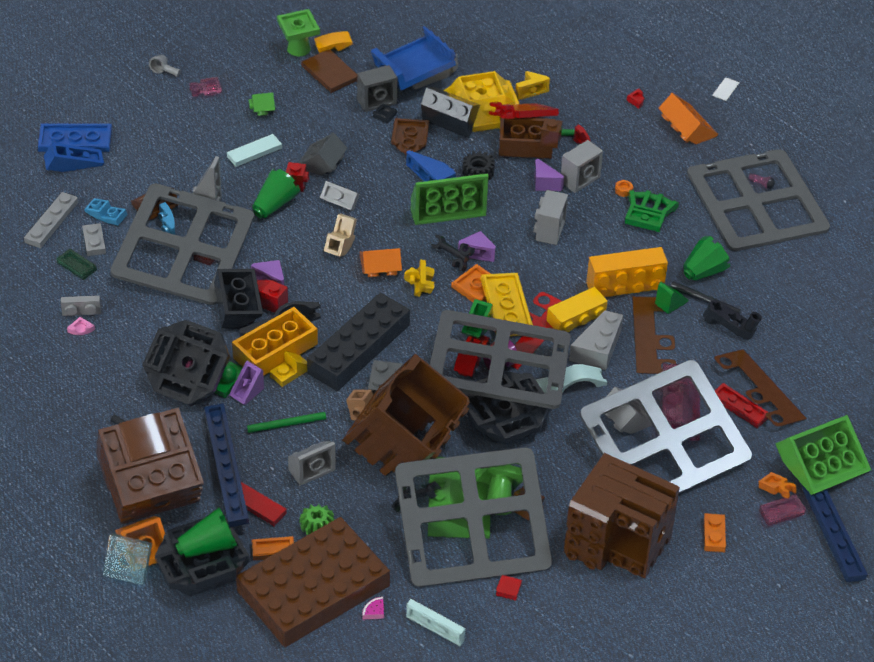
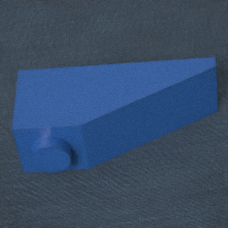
(69, 157)
(428, 168)

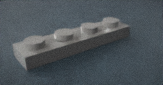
(51, 220)

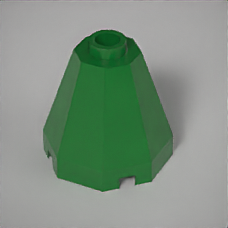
(706, 259)

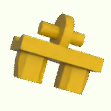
(420, 278)

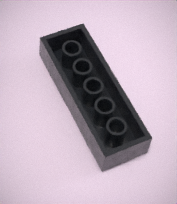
(358, 341)

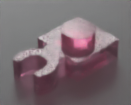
(207, 86)

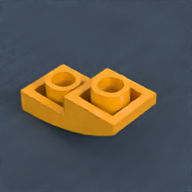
(337, 39)

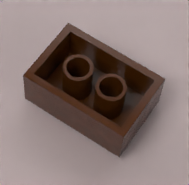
(522, 138)

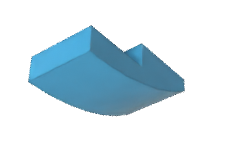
(103, 211)
(167, 218)

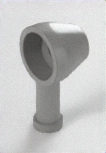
(159, 64)

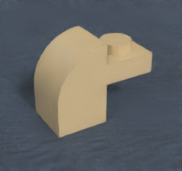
(342, 237)

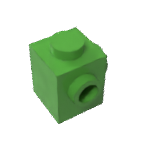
(262, 103)

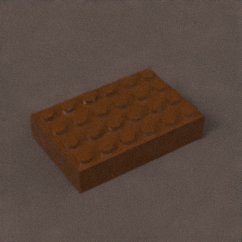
(312, 581)

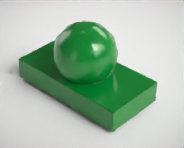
(228, 379)

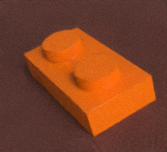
(714, 532)

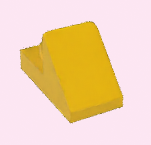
(532, 86)
(289, 370)

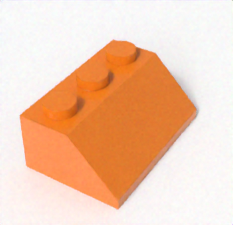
(686, 120)

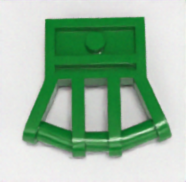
(649, 217)

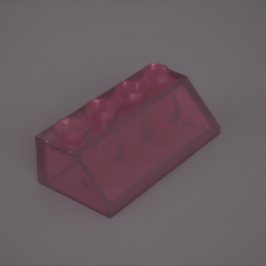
(680, 402)

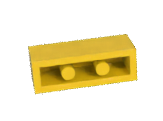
(577, 310)

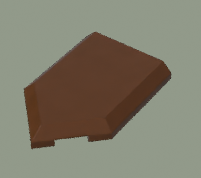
(410, 134)

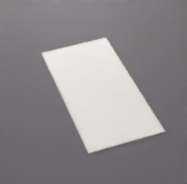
(725, 89)

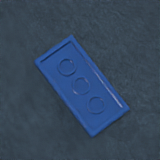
(83, 135)

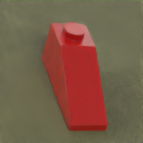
(272, 294)
(467, 364)

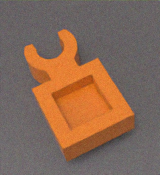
(775, 483)

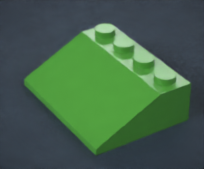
(449, 199)
(824, 455)
(449, 494)

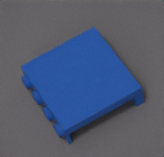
(417, 59)

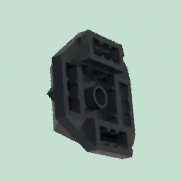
(173, 349)
(507, 419)
(198, 572)

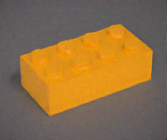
(627, 271)
(269, 341)

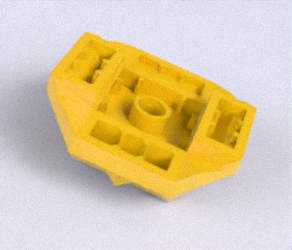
(483, 89)

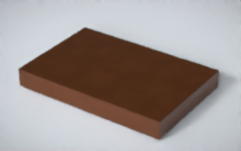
(329, 70)

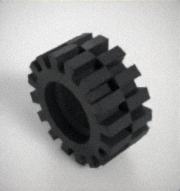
(482, 160)

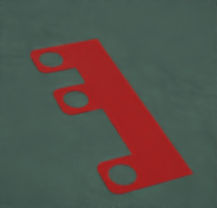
(530, 344)

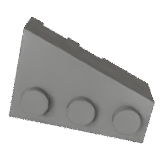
(598, 341)

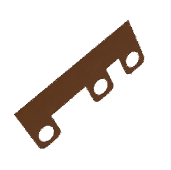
(645, 339)
(766, 387)

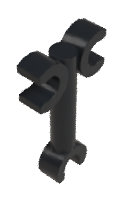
(462, 255)
(428, 491)

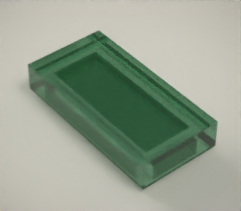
(76, 264)

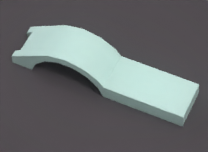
(576, 374)

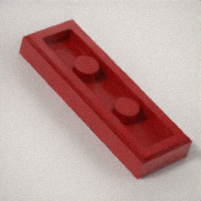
(741, 406)
(263, 506)

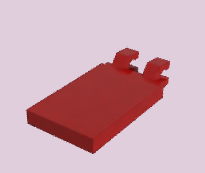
(522, 110)

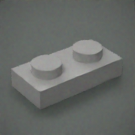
(339, 195)
(94, 239)
(80, 305)

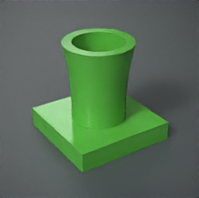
(296, 29)
(500, 480)

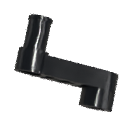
(720, 313)

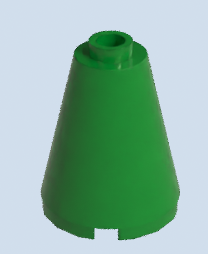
(275, 193)
(207, 536)

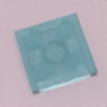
(127, 559)

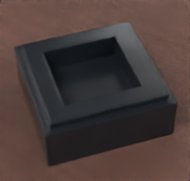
(384, 113)

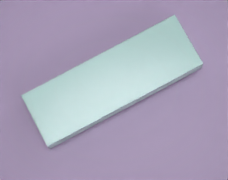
(254, 150)
(435, 622)

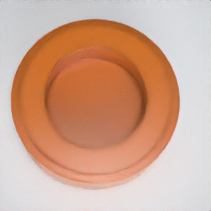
(622, 188)

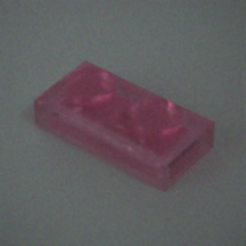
(782, 510)

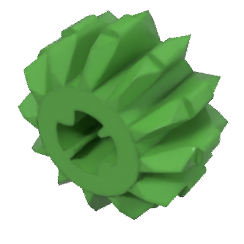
(315, 518)

